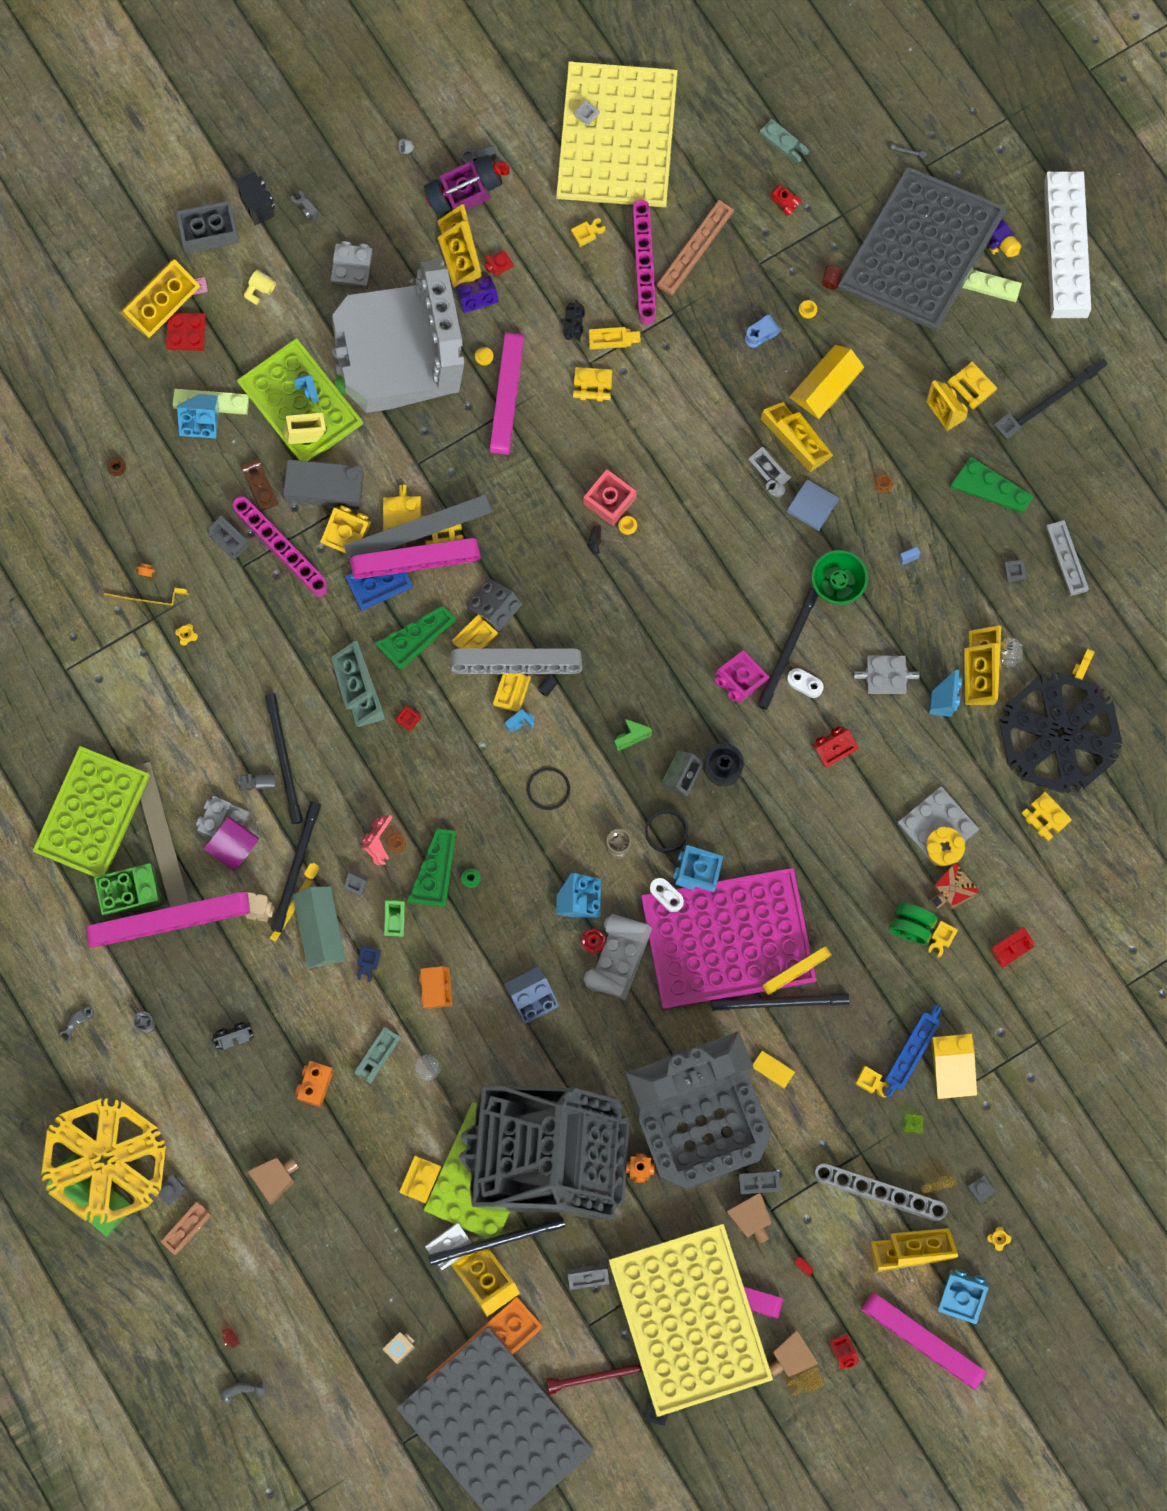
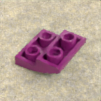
(231, 843)

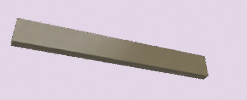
(162, 840)

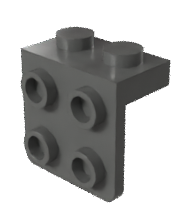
(494, 604)

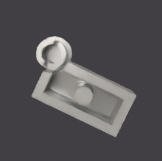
(771, 470)

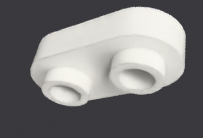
(803, 685)
(668, 894)

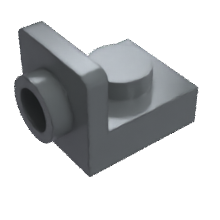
(172, 1189)

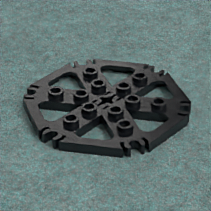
(1066, 745)

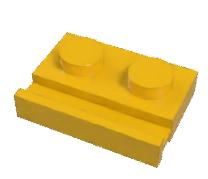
(475, 635)
(512, 692)
(420, 1179)

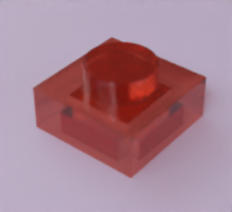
(230, 1338)

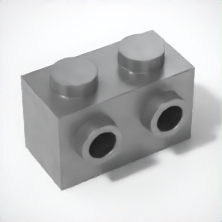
(682, 773)

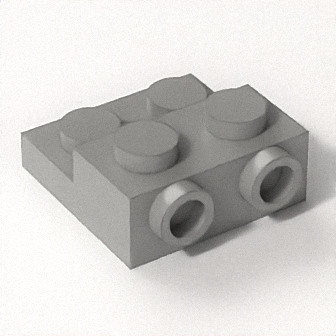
(352, 264)
(216, 812)

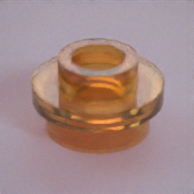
(884, 478)
(396, 837)

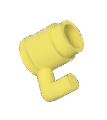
(260, 282)

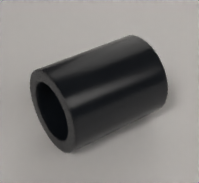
(547, 686)

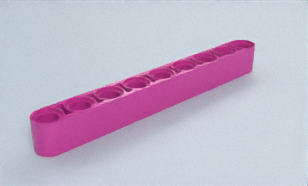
(168, 919)

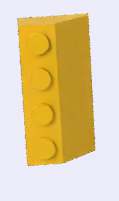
(160, 298)

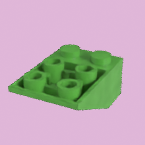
(128, 890)

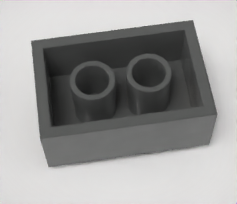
(207, 227)

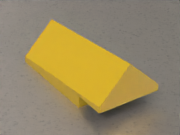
(458, 247)
(827, 381)
(796, 435)
(982, 666)
(913, 1249)

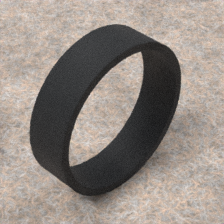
(666, 811)

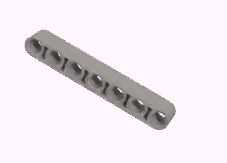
(516, 661)
(890, 1191)

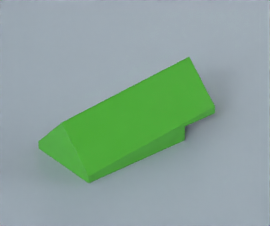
(80, 1194)

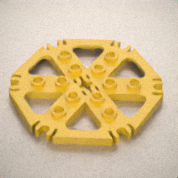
(91, 1153)

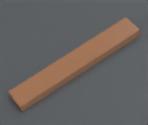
(695, 248)

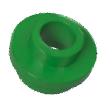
(470, 884)

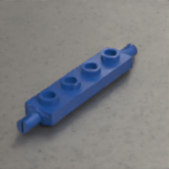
(912, 1051)

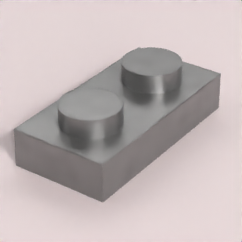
(588, 1276)

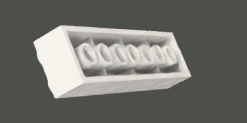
(1067, 245)

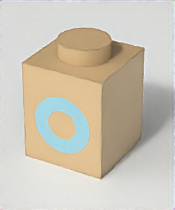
(399, 1347)

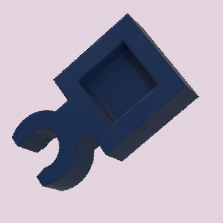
(368, 960)

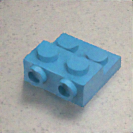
(698, 869)
(963, 1296)

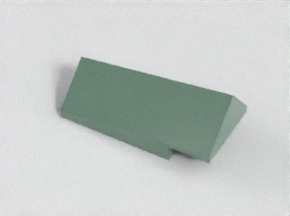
(357, 686)
(319, 926)

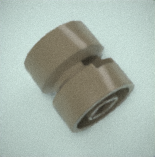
(618, 843)

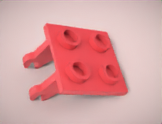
(372, 843)

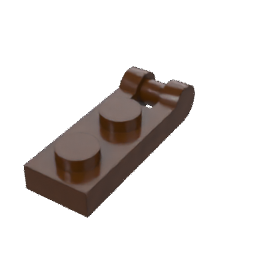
(259, 485)

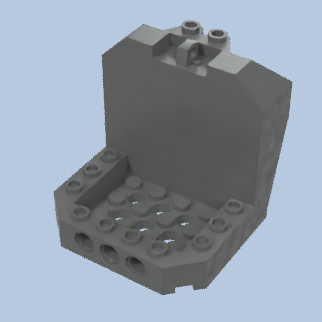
(696, 1086)
(547, 1151)

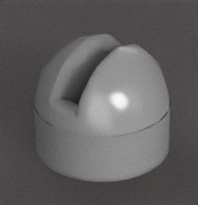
(405, 146)

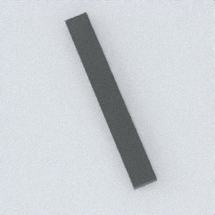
(420, 527)

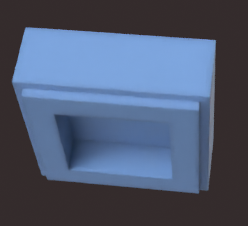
(909, 556)

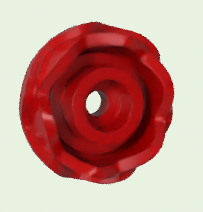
(590, 935)

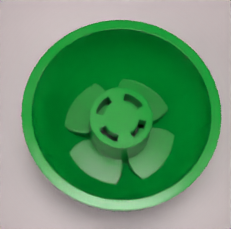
(843, 569)

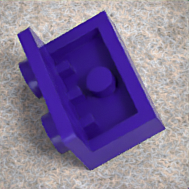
(477, 294)

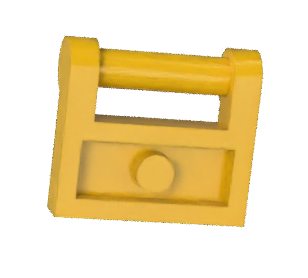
(976, 381)

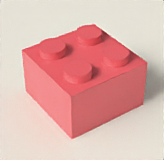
(610, 497)

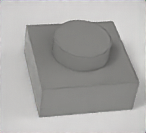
(586, 113)

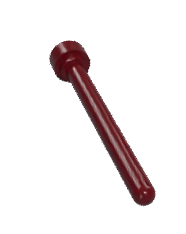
(555, 1384)

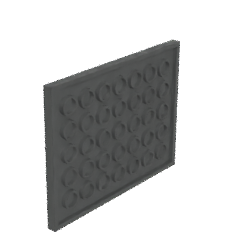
(922, 248)
(494, 1427)

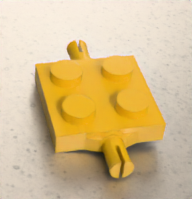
(401, 509)

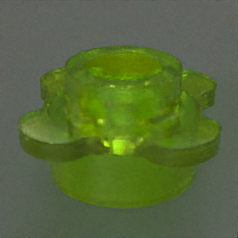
(917, 1119)

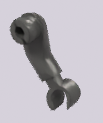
(75, 1019)
(236, 1388)

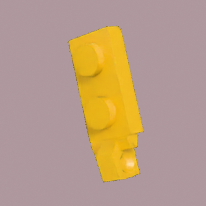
(612, 338)

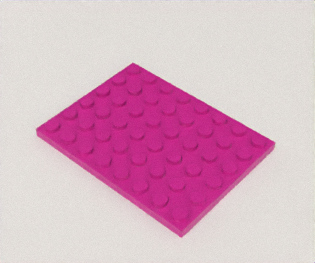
(728, 939)

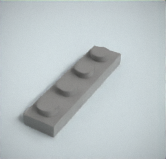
(1067, 558)

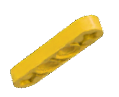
(796, 970)

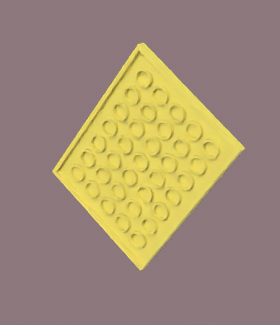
(690, 1320)

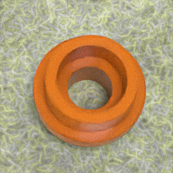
(145, 570)

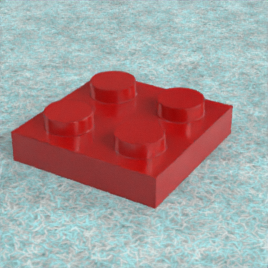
(186, 332)

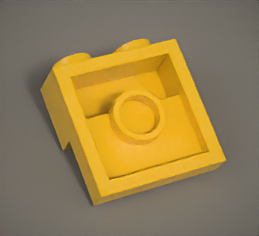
(345, 528)

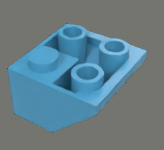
(199, 416)
(944, 697)
(579, 897)

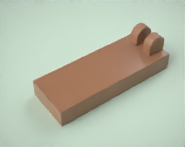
(186, 1228)

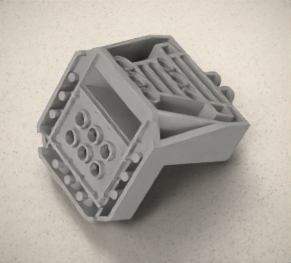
(400, 342)

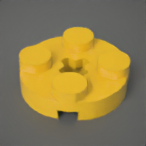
(944, 835)

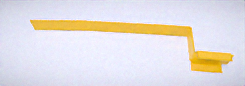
(176, 590)
(309, 873)

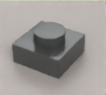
(1007, 426)
(1015, 571)
(356, 882)
(981, 1189)

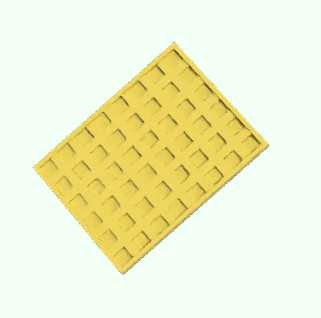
(628, 144)

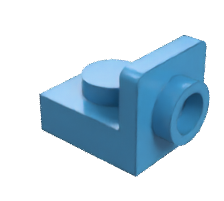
(308, 384)
(517, 720)

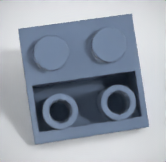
(531, 995)

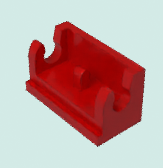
(1012, 947)

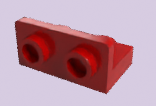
(834, 746)

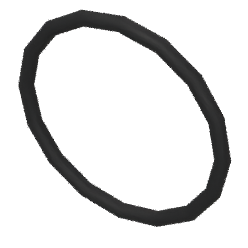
(548, 769)

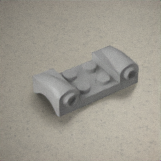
(619, 956)

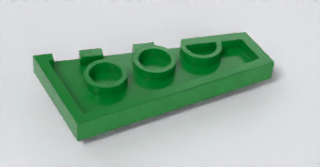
(985, 483)
(412, 640)
(434, 877)

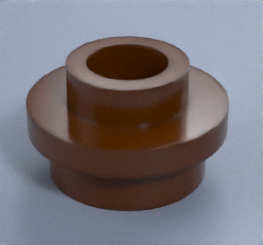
(113, 462)

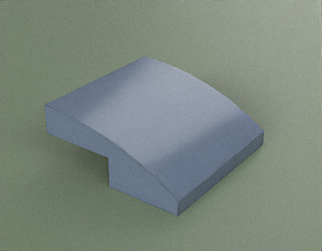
(813, 505)

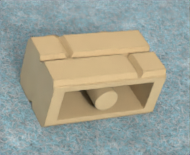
(260, 907)

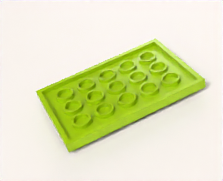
(275, 396)
(91, 813)
(452, 1197)

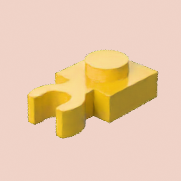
(586, 233)
(1080, 670)
(943, 936)
(870, 1081)

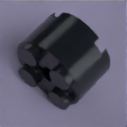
(728, 755)

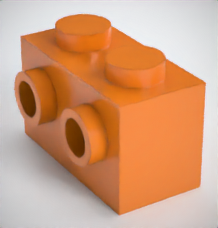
(435, 987)
(314, 1084)

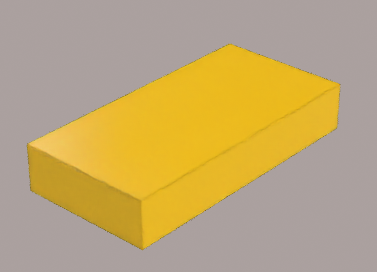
(773, 1069)

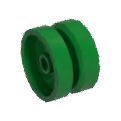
(913, 923)

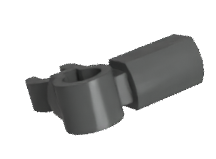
(468, 155)
(247, 782)

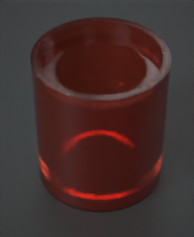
(831, 277)

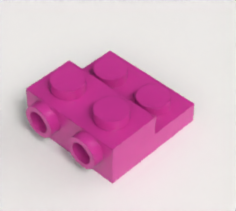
(740, 677)

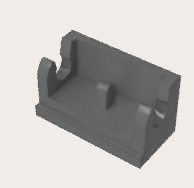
(228, 537)
(759, 1182)

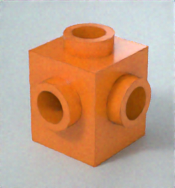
(640, 1176)

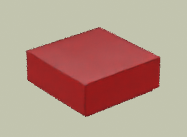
(408, 718)
(803, 1266)

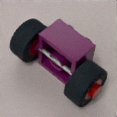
(464, 186)

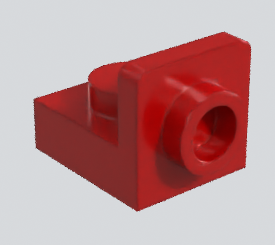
(498, 263)
(844, 1352)

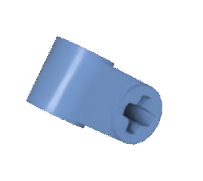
(763, 329)

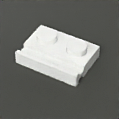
(449, 1239)

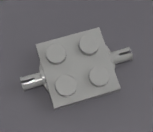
(886, 674)

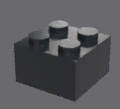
(255, 197)

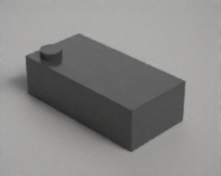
(323, 484)

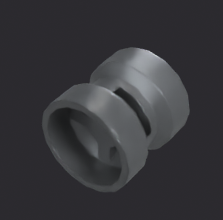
(140, 1022)

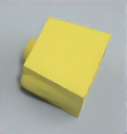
(304, 428)

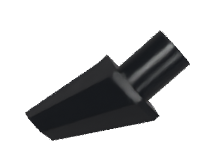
(595, 540)

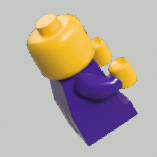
(1005, 240)

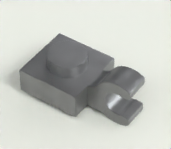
(308, 209)

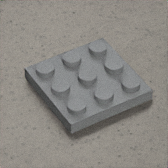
(936, 812)

